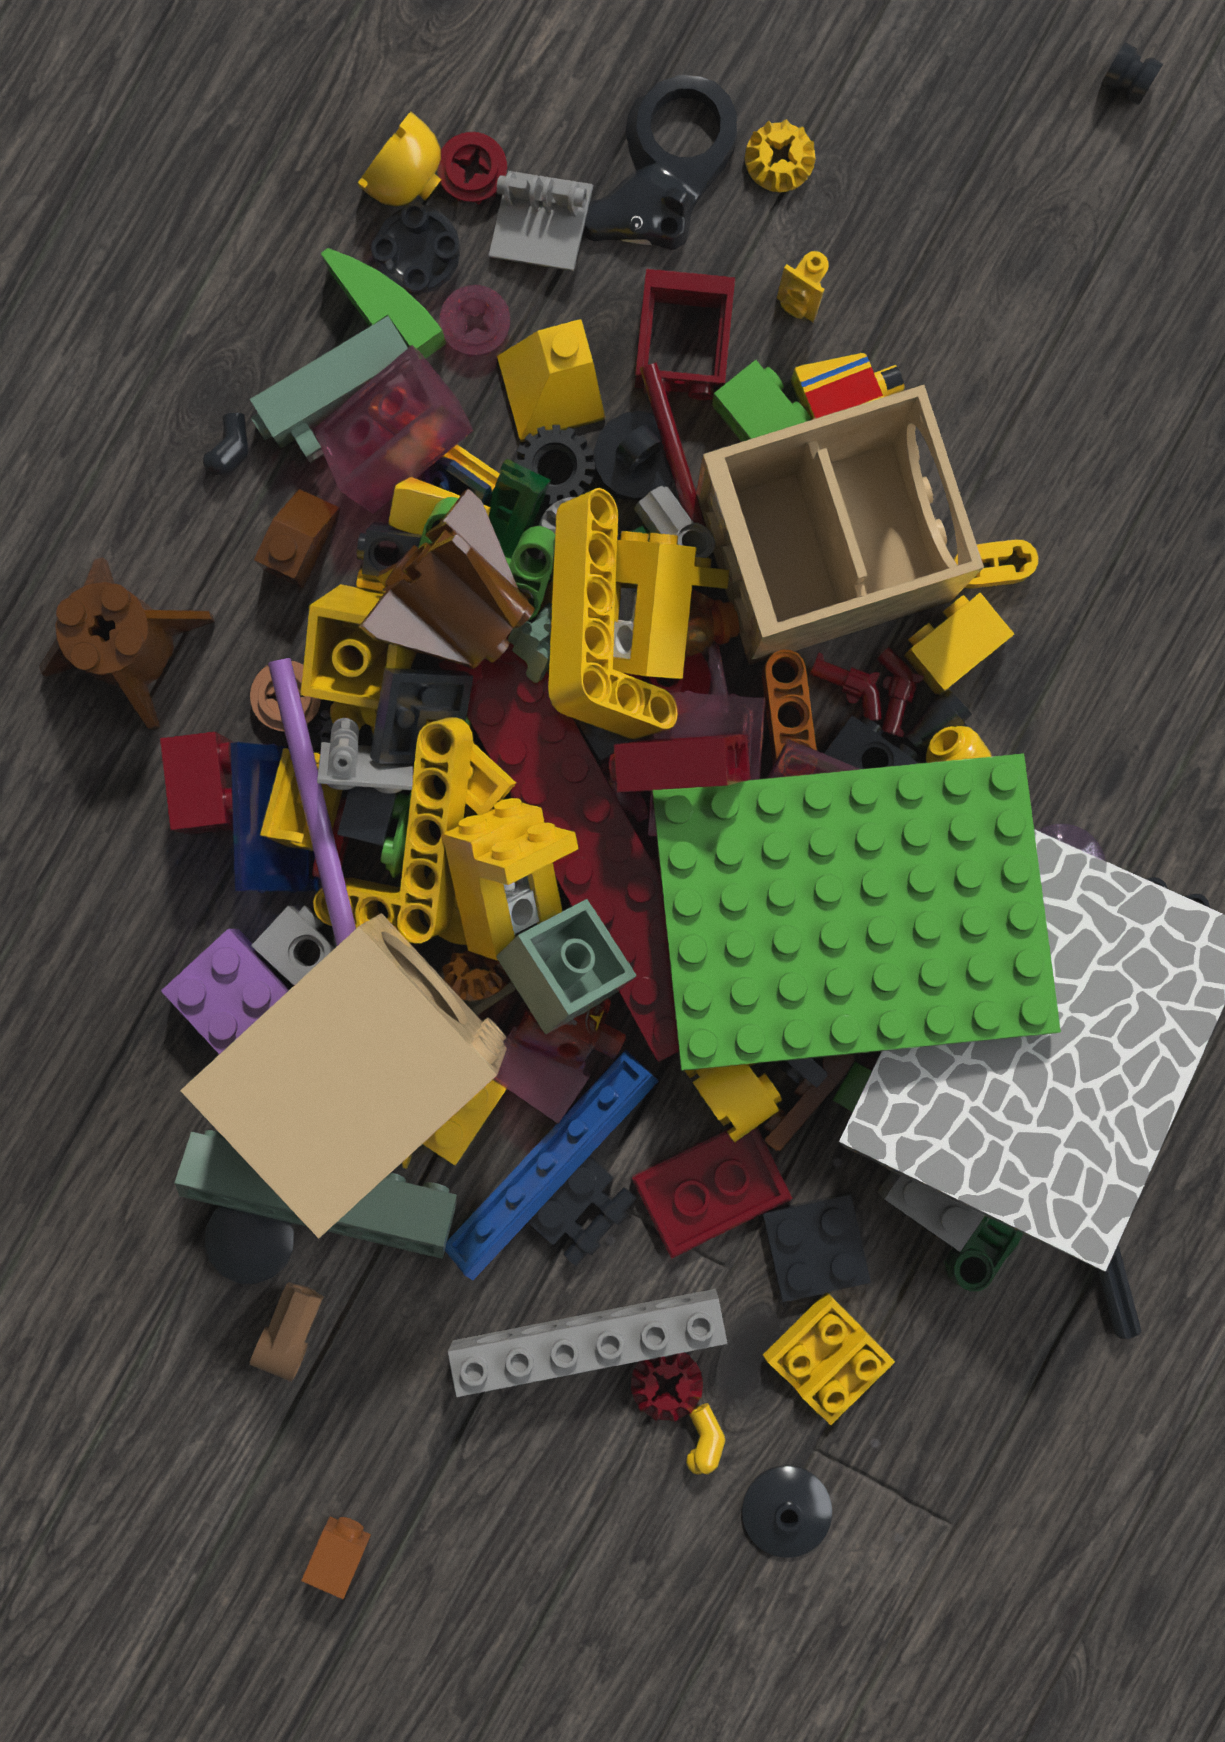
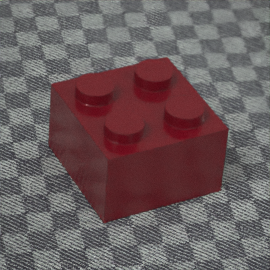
(198, 782)

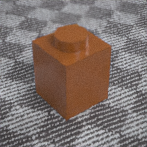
(336, 1556)

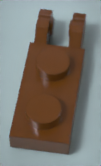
(785, 1125)

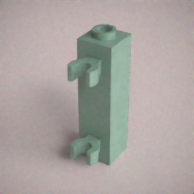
(319, 388)

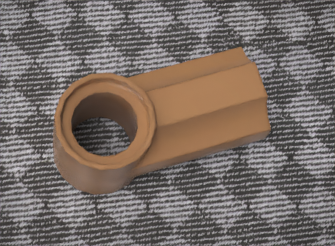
(284, 1341)

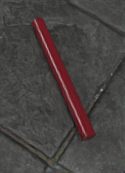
(671, 442)

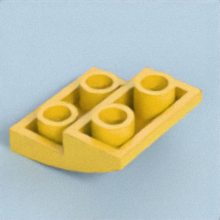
(828, 1358)

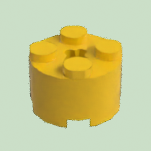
(737, 1096)

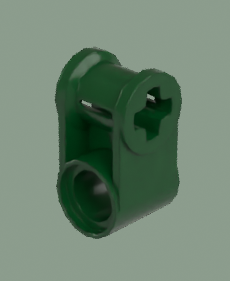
(989, 1250)

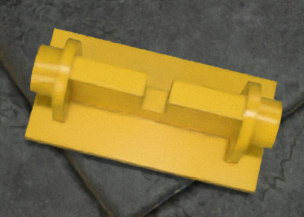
(801, 287)

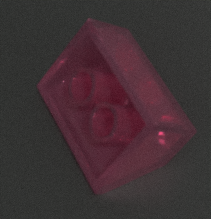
(391, 430)

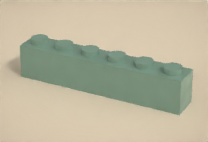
(388, 1215)

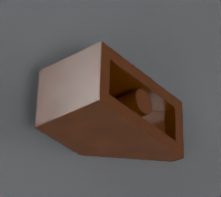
(296, 537)

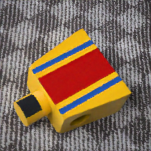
(842, 384)

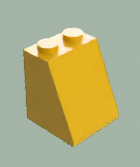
(340, 657)

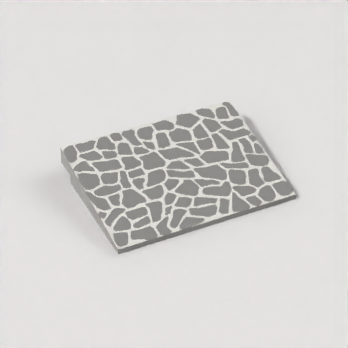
(1071, 1121)

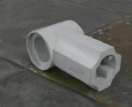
(665, 515)

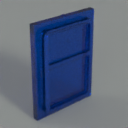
(259, 861)

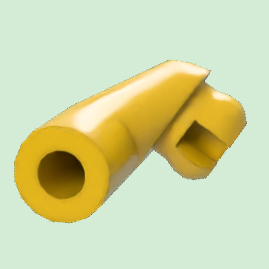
(710, 1444)

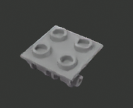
(540, 220)
(348, 765)

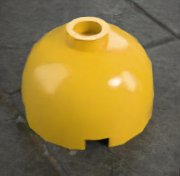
(404, 165)

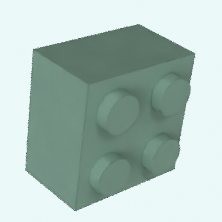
(566, 966)

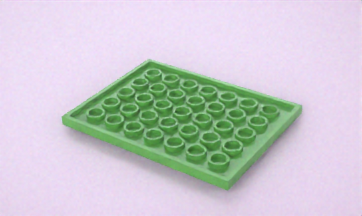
(854, 912)

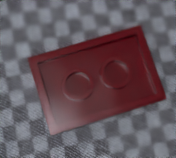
(710, 1189)

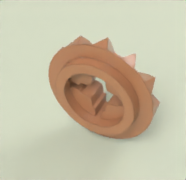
(267, 709)

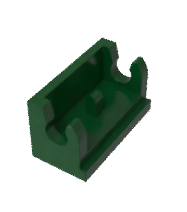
(515, 503)

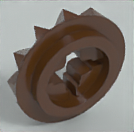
(477, 983)

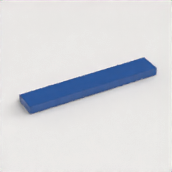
(549, 1164)

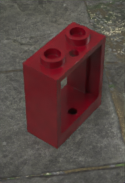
(689, 290)
(680, 763)

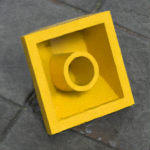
(552, 380)

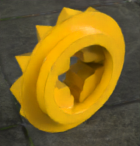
(782, 175)

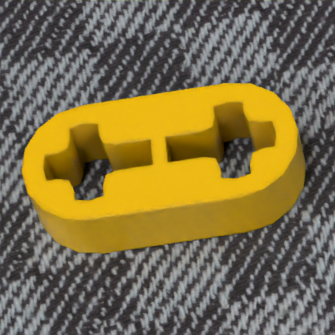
(1006, 574)

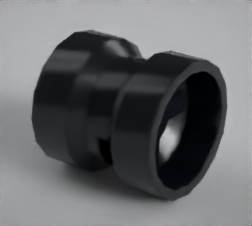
(1131, 73)

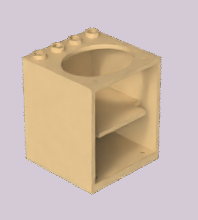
(834, 525)
(348, 1074)

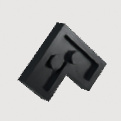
(406, 703)

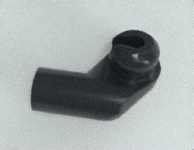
(231, 449)

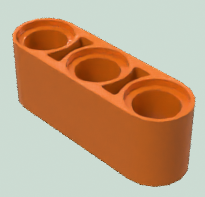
(787, 694)

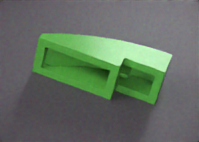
(379, 297)

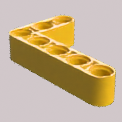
(583, 627)
(421, 847)

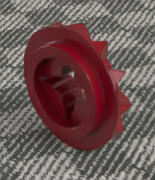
(462, 151)
(667, 1407)

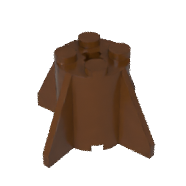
(451, 594)
(117, 637)

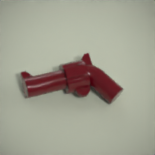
(853, 683)
(900, 691)

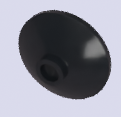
(780, 1490)

